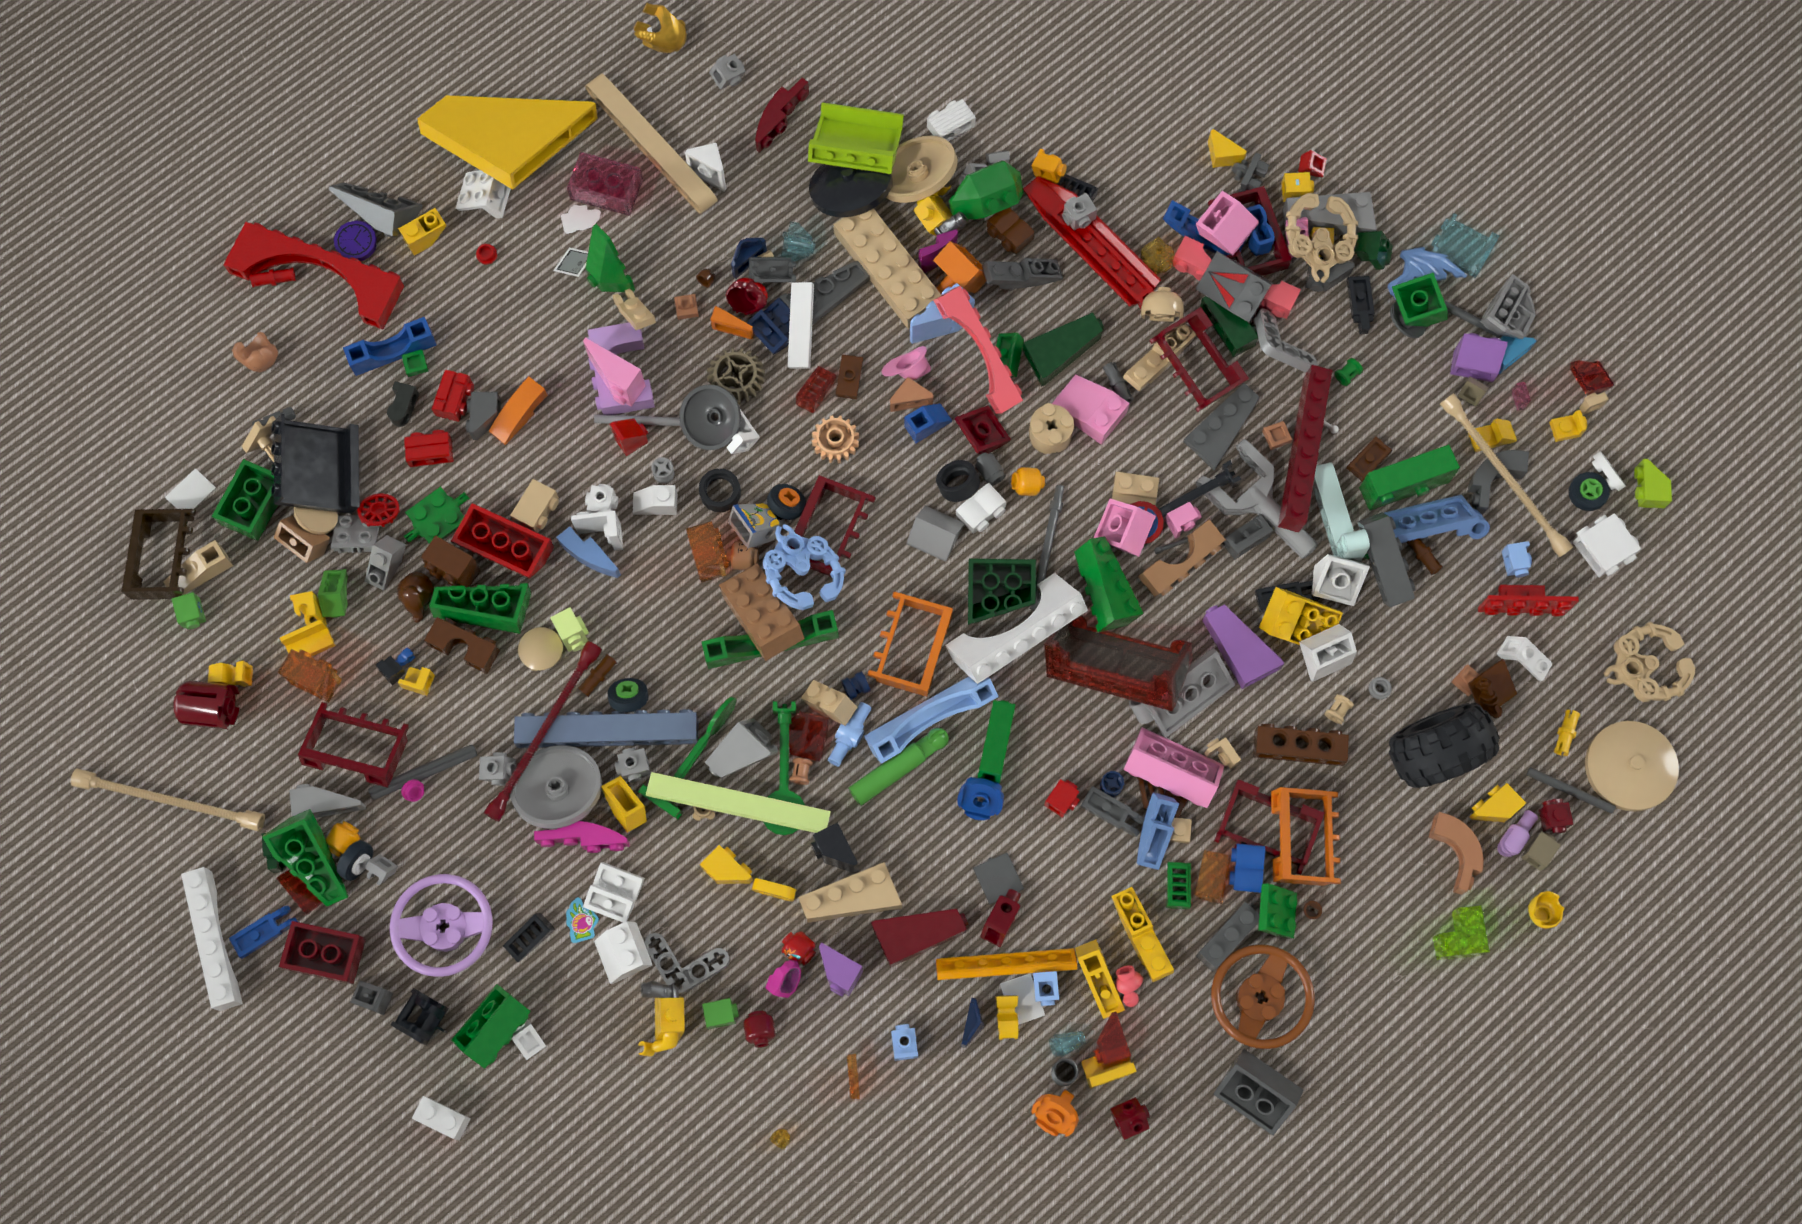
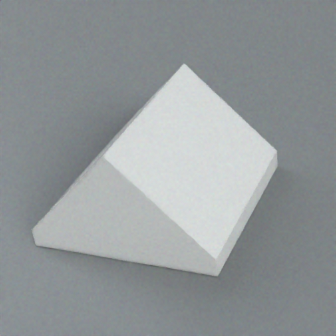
(707, 164)
(1338, 579)

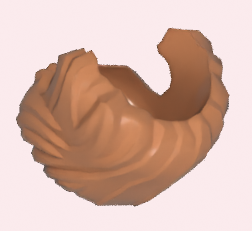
(258, 355)

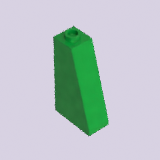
(996, 741)

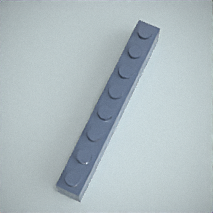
(610, 729)

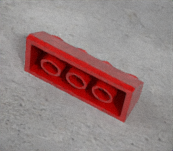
(503, 541)

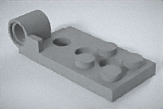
(1201, 696)

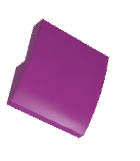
(927, 254)

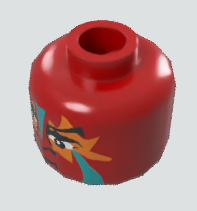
(798, 947)

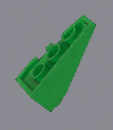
(604, 266)

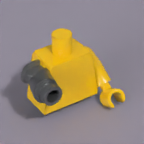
(937, 216)
(668, 1017)

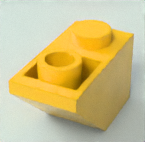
(423, 231)
(1499, 807)
(724, 869)

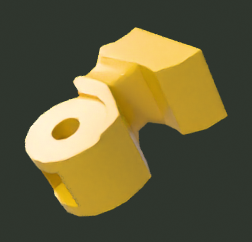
(229, 674)
(1007, 1017)

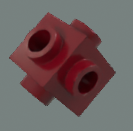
(1130, 1118)

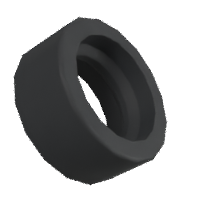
(713, 475)
(960, 492)

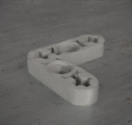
(1276, 348)
(686, 972)

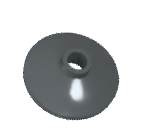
(1409, 331)

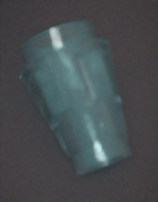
(1066, 1042)

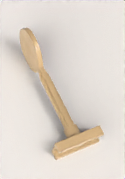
(309, 519)

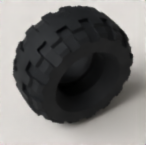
(1444, 745)

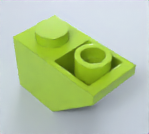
(1652, 487)

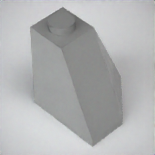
(741, 748)

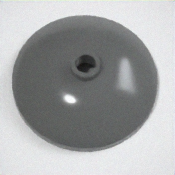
(698, 417)

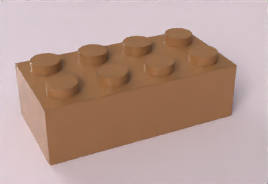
(760, 613)

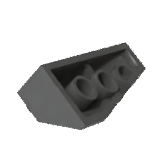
(376, 208)

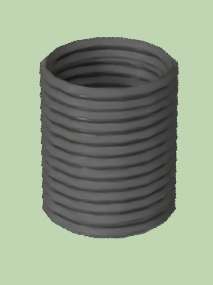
(1073, 1064)

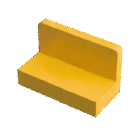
(310, 638)
(1097, 1076)

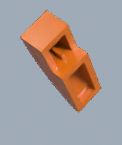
(518, 410)

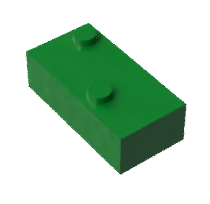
(1409, 477)

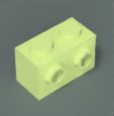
(571, 629)

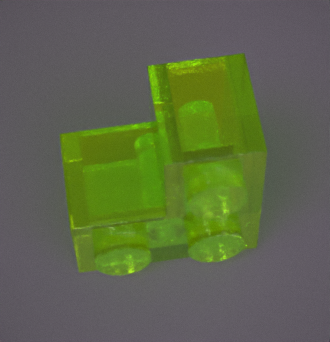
(1469, 935)

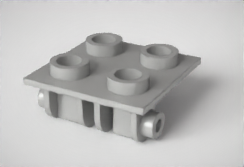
(353, 534)

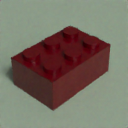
(322, 952)

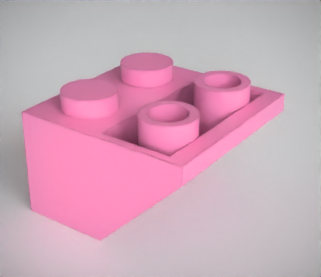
(1226, 223)

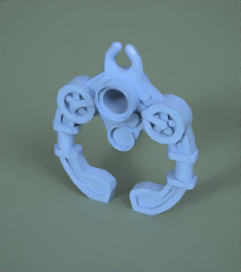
(798, 559)

